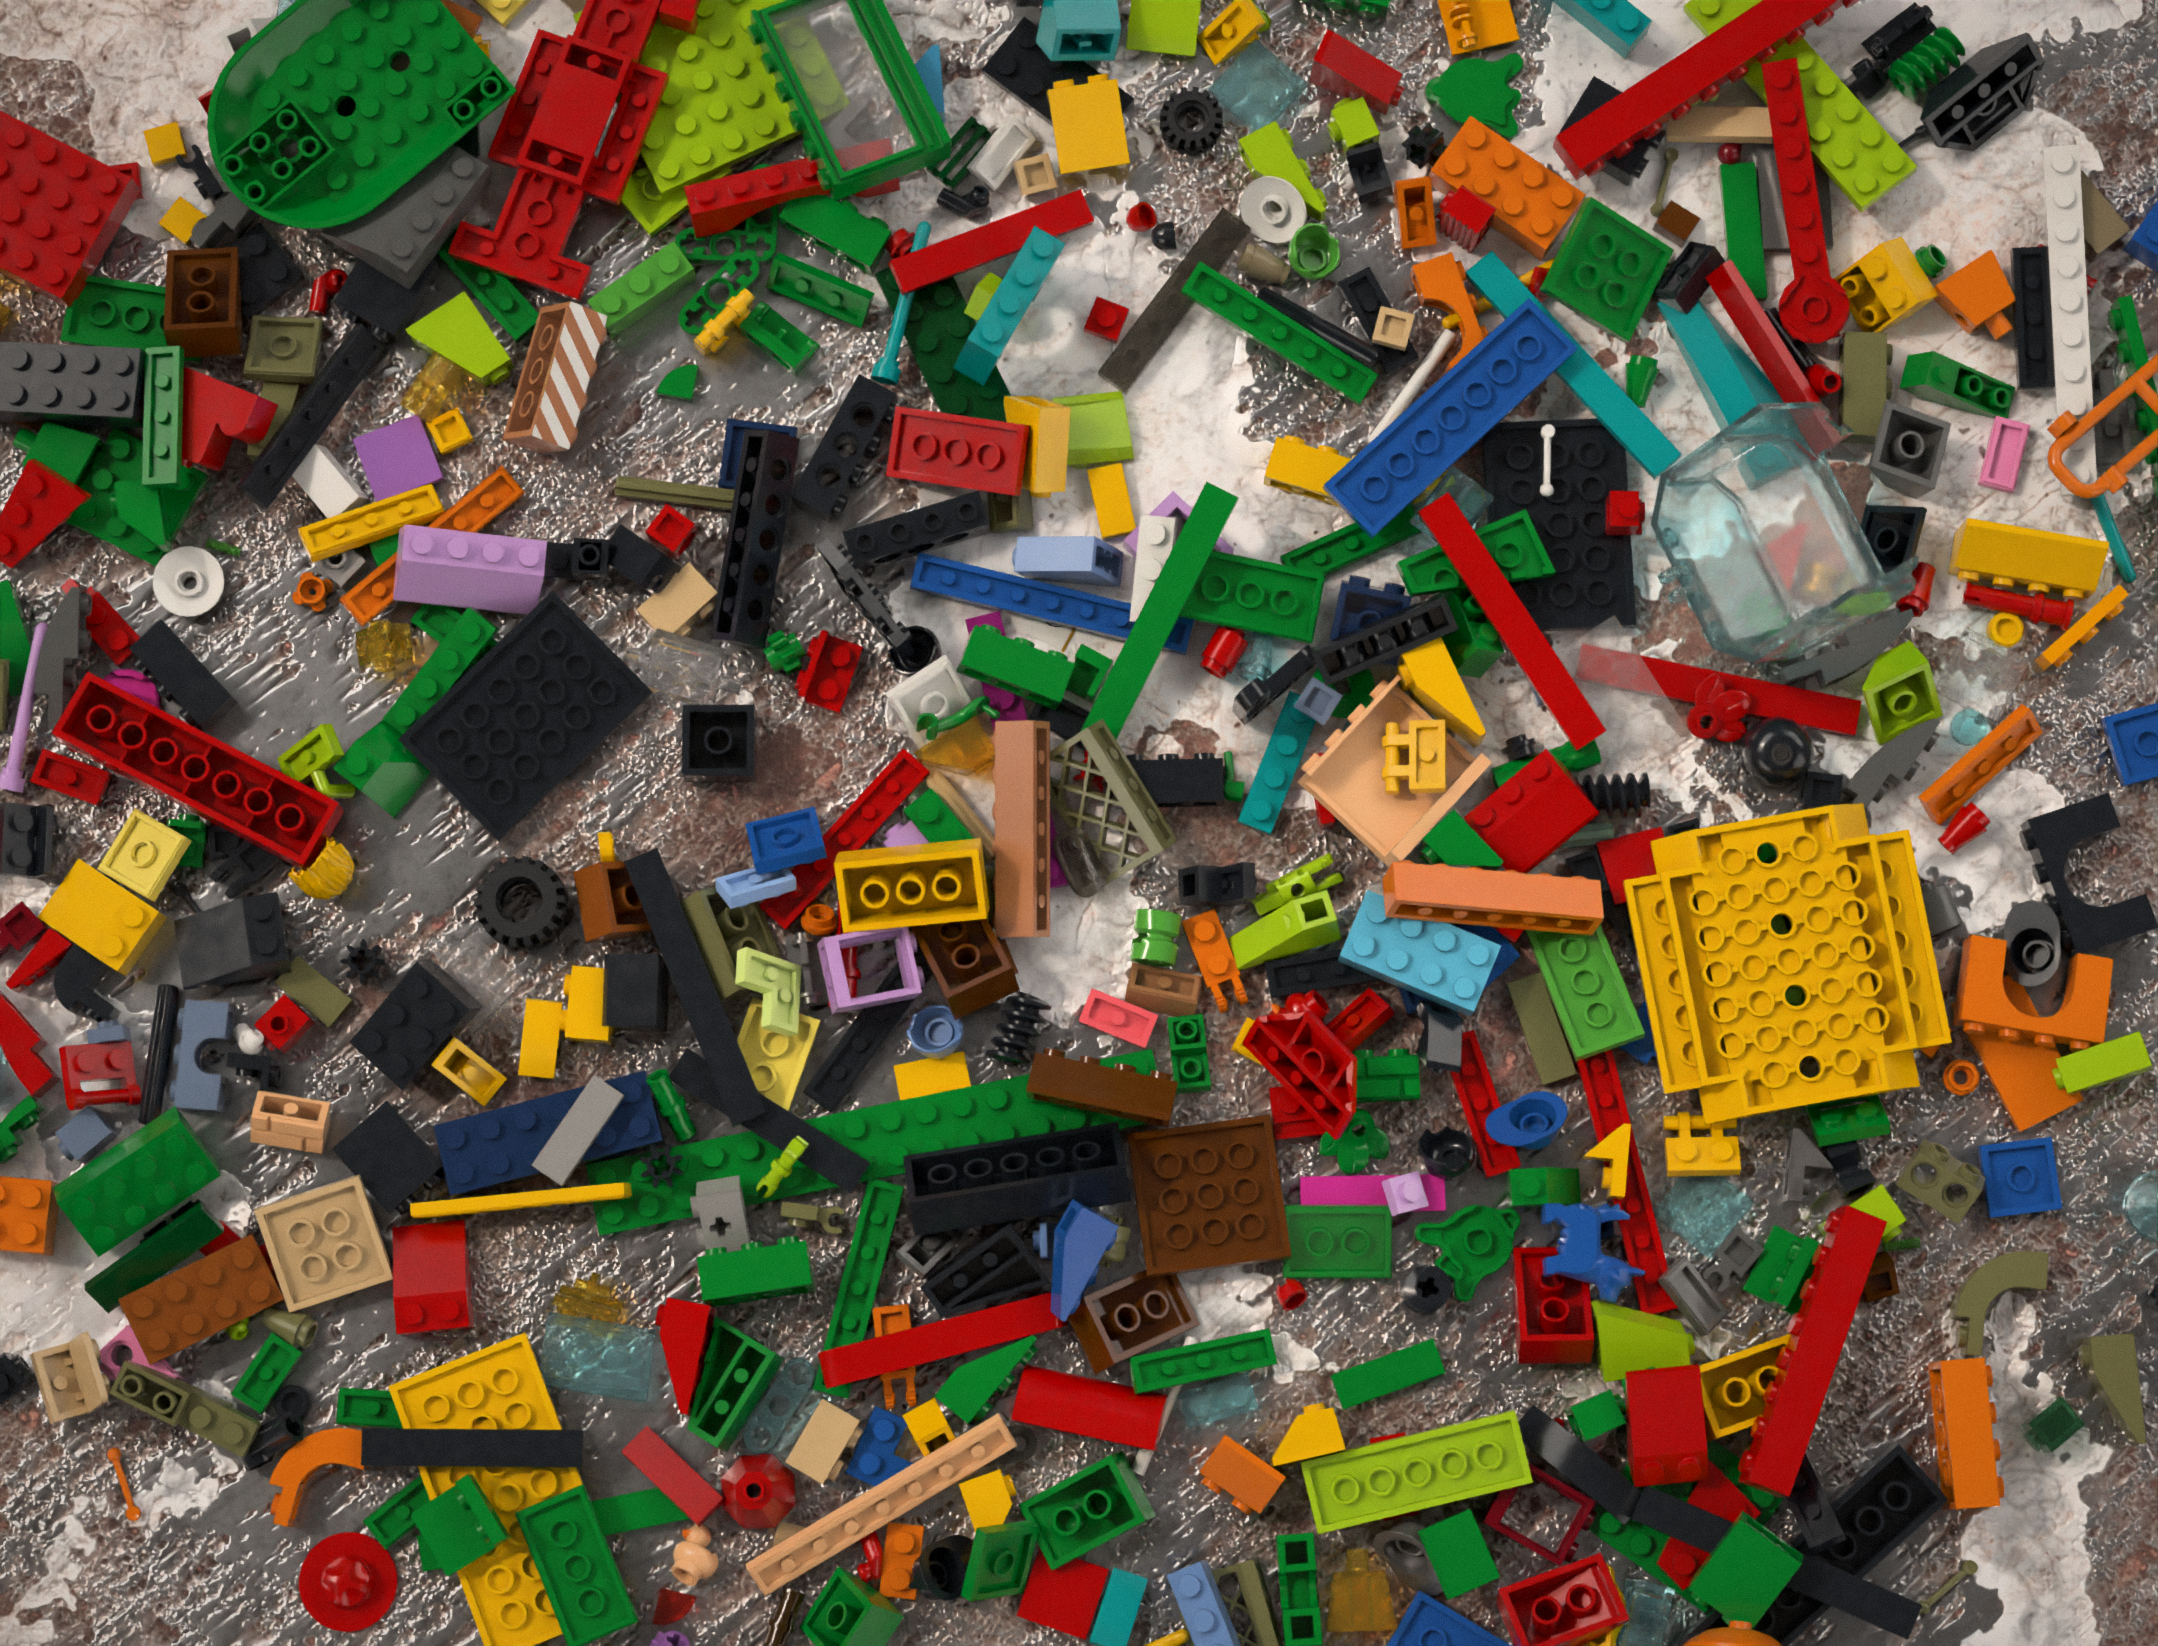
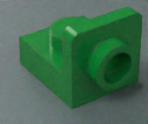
(196, 831)

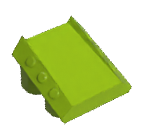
(1097, 429)

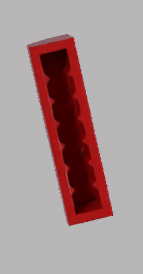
(1089, 1407)

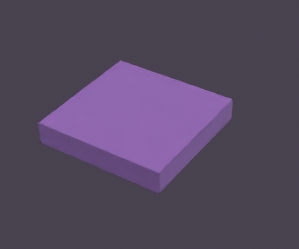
(398, 458)

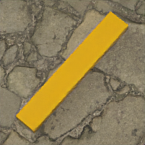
(521, 1200)

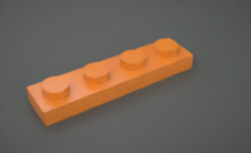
(1980, 764)

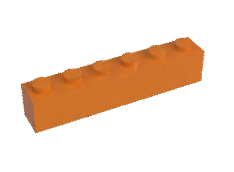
(1492, 898)

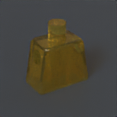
(1359, 1597)

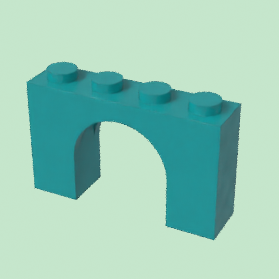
(1009, 305)

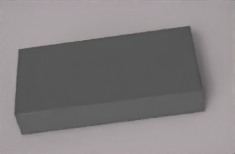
(1692, 1296)

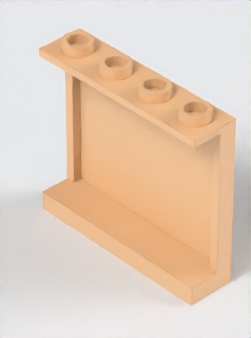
(1351, 782)

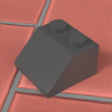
(1908, 449)

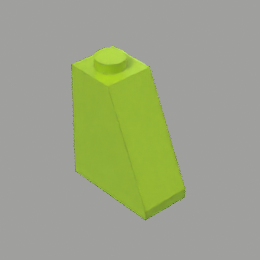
(464, 339)
(2102, 1064)
(1637, 1340)

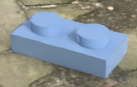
(748, 887)

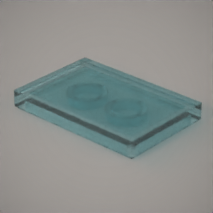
(597, 1357)

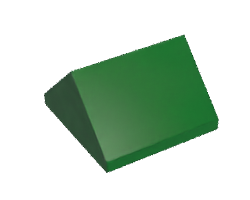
(1458, 1554)

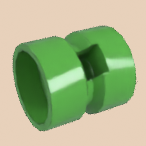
(1155, 937)

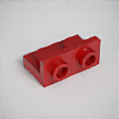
(828, 672)

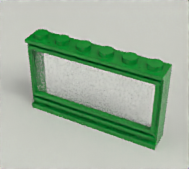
(850, 91)

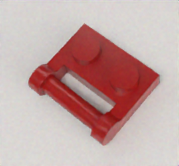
(99, 1063)

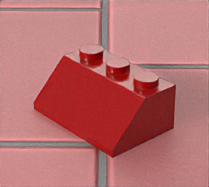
(1532, 813)

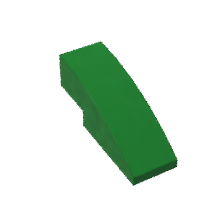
(14, 637)

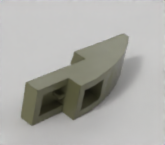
(185, 1406)

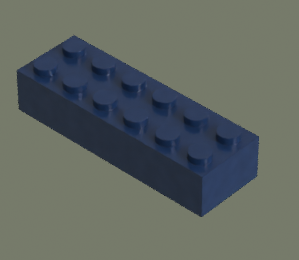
(503, 1143)

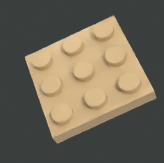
(324, 1243)

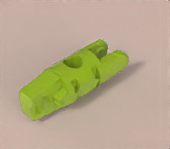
(1279, 890)

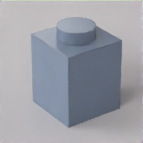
(85, 1135)

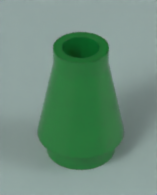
(1640, 378)

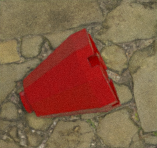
(776, 1494)

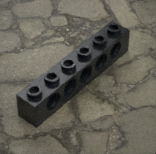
(754, 538)

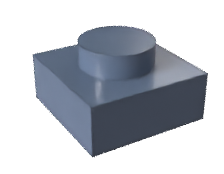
(1318, 701)
(108, 1032)

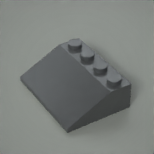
(417, 219)

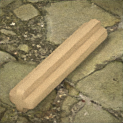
(962, 811)

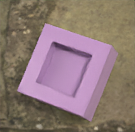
(1405, 1193)

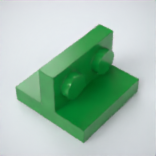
(1782, 1270)

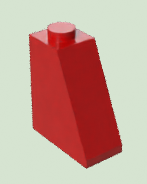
(1355, 73)

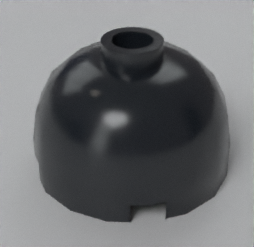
(1777, 751)

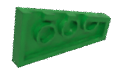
(1510, 543)

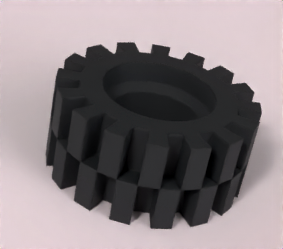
(1191, 141)

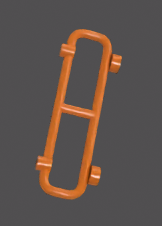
(2068, 430)

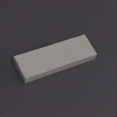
(578, 1130)

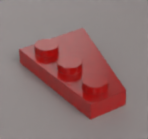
(35, 510)

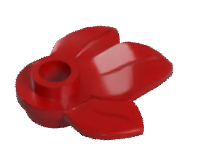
(1724, 710)

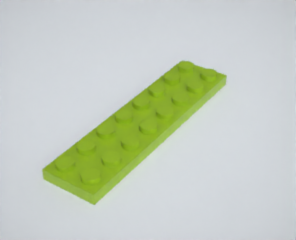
(1841, 130)

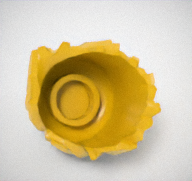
(328, 874)

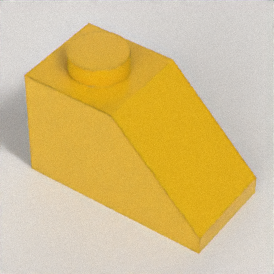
(929, 1427)
(988, 1498)

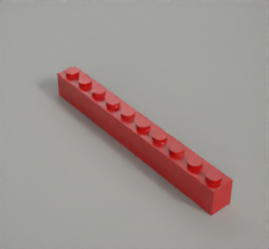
(1688, 79)

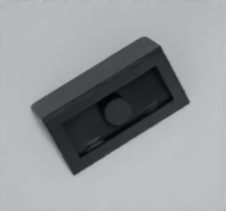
(1686, 278)

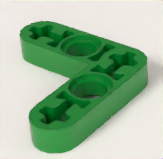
(752, 234)

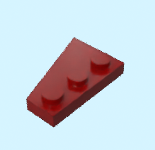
(1715, 1496)

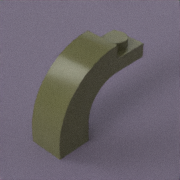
(2009, 1271)

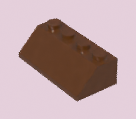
(1101, 1088)

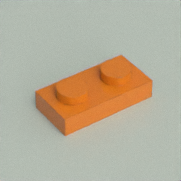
(901, 1549)

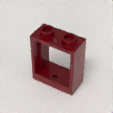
(1567, 1547)

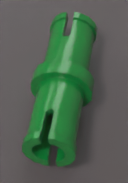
(671, 1105)

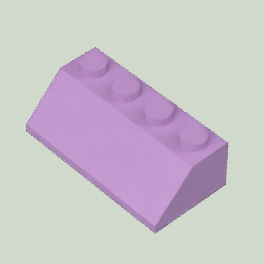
(469, 569)

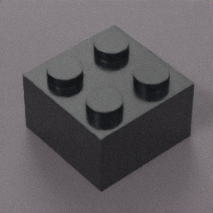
(719, 743)

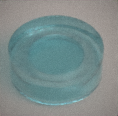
(1968, 727)

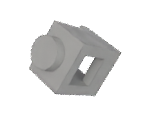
(347, 572)

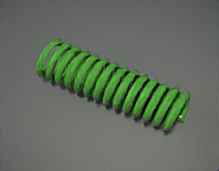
(223, 548)
(1900, 1243)

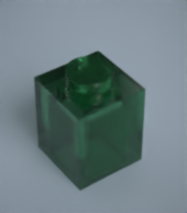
(2051, 1425)

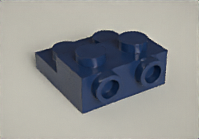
(1363, 604)

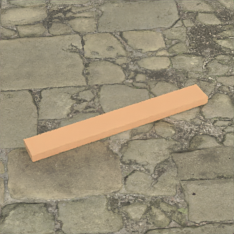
(881, 1504)

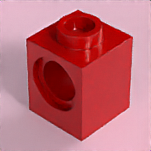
(671, 532)

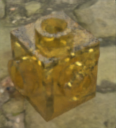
(384, 645)

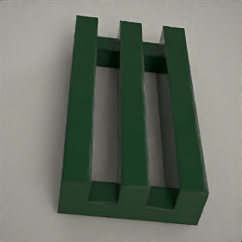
(980, 131)

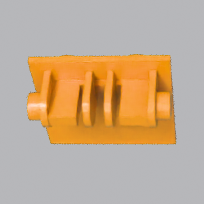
(1477, 24)

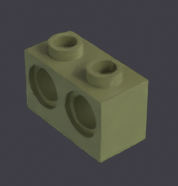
(1935, 1187)

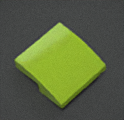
(1164, 26)

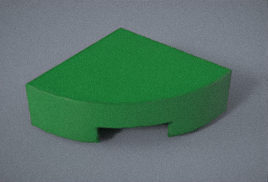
(679, 383)

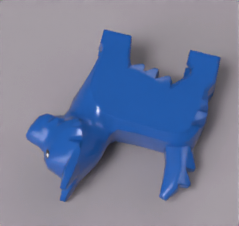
(1581, 1248)

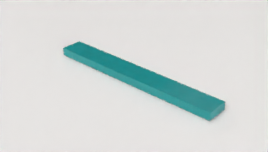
(1582, 374)

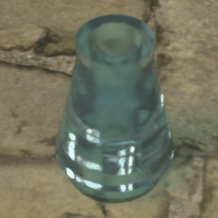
(1257, 658)

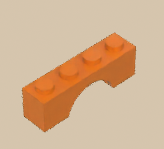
(1441, 286)

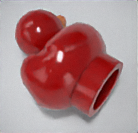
(1303, 1002)

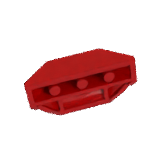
(1309, 1065)

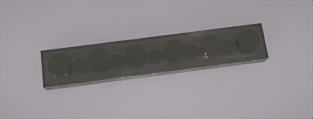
(1169, 305)

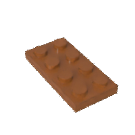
(200, 1299)

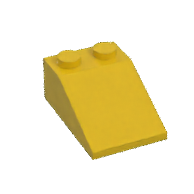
(1437, 687)
(102, 917)

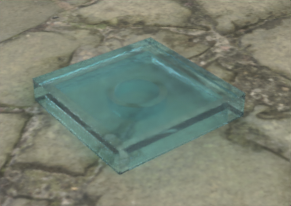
(1258, 87)
(1702, 1210)

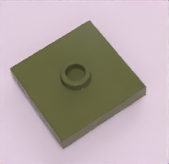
(283, 349)

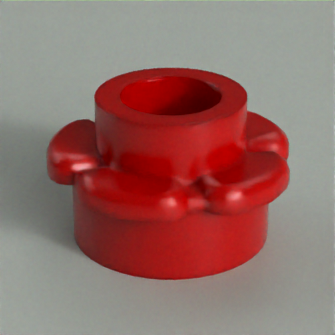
(900, 243)

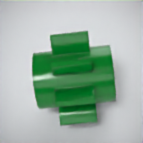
(784, 652)

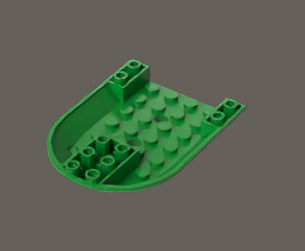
(307, 61)

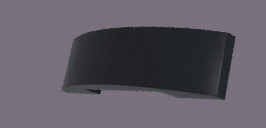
(1579, 1464)

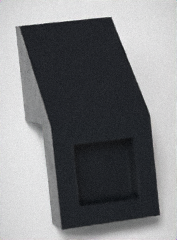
(577, 561)
(1441, 1037)

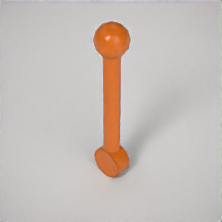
(133, 1512)

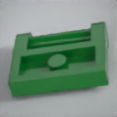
(1847, 1122)

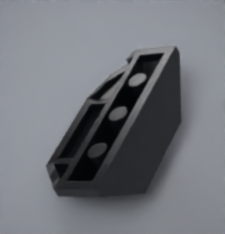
(1983, 94)

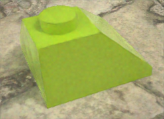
(1900, 692)

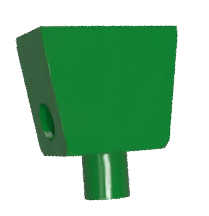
(60, 449)

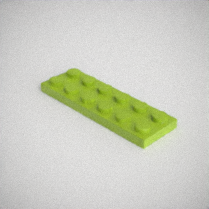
(1416, 1471)

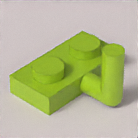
(311, 757)

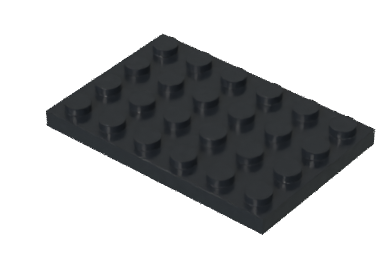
(1590, 567)
(525, 716)

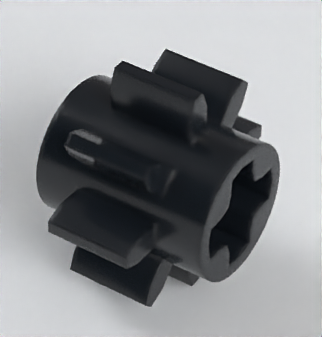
(1424, 145)
(357, 954)
(665, 1175)

